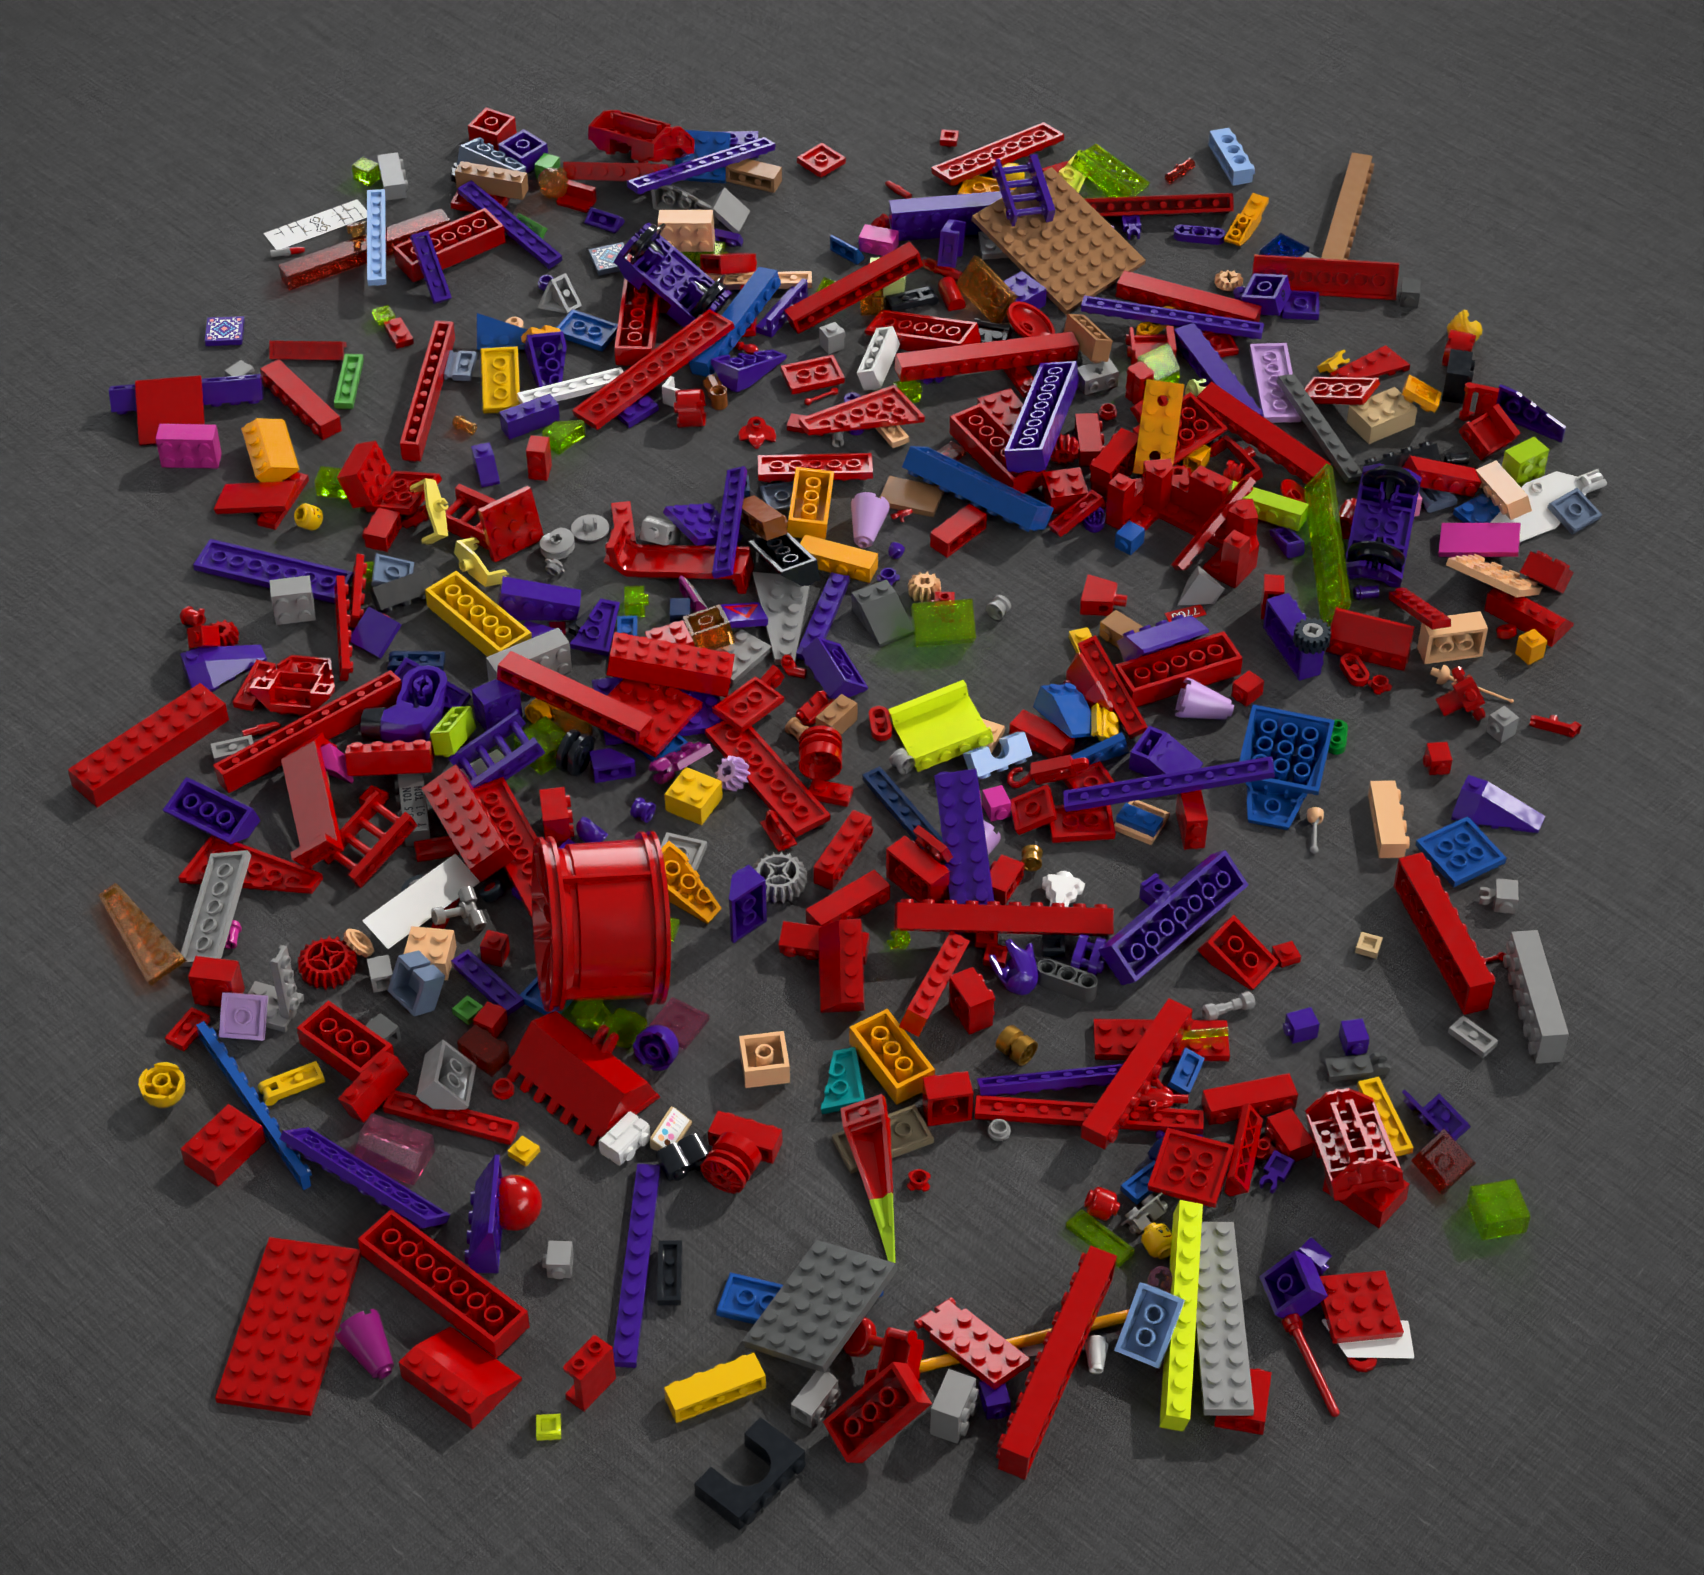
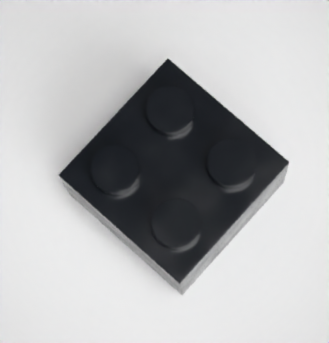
(1458, 375)

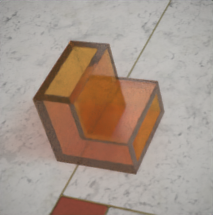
(872, 304)

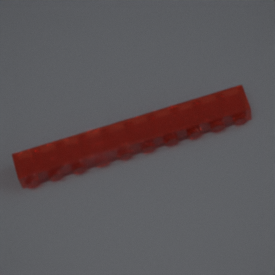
(354, 251)

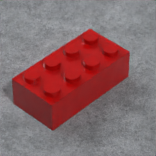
(341, 1040)
(877, 1412)

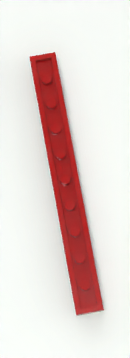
(1076, 1112)

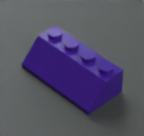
(1160, 637)
(212, 812)

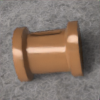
(795, 727)

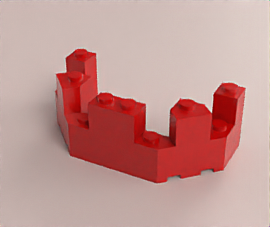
(1188, 505)

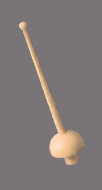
(1444, 675)

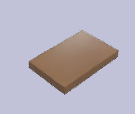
(913, 495)

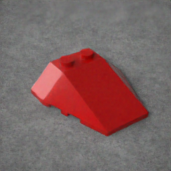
(296, 685)

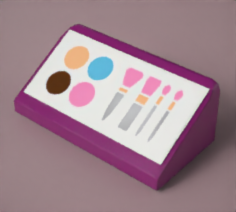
(689, 591)

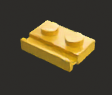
(1103, 723)

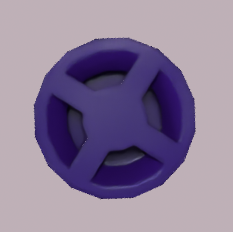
(643, 809)

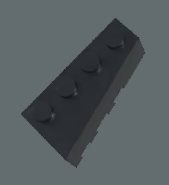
(1424, 450)

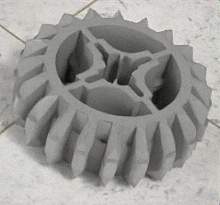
(778, 870)

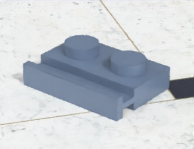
(460, 365)

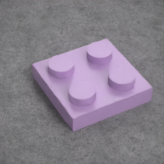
(243, 1016)

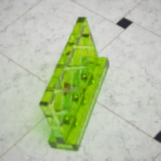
(1100, 172)

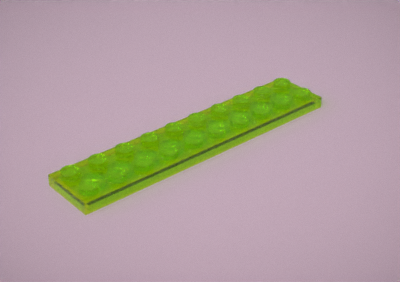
(1327, 544)

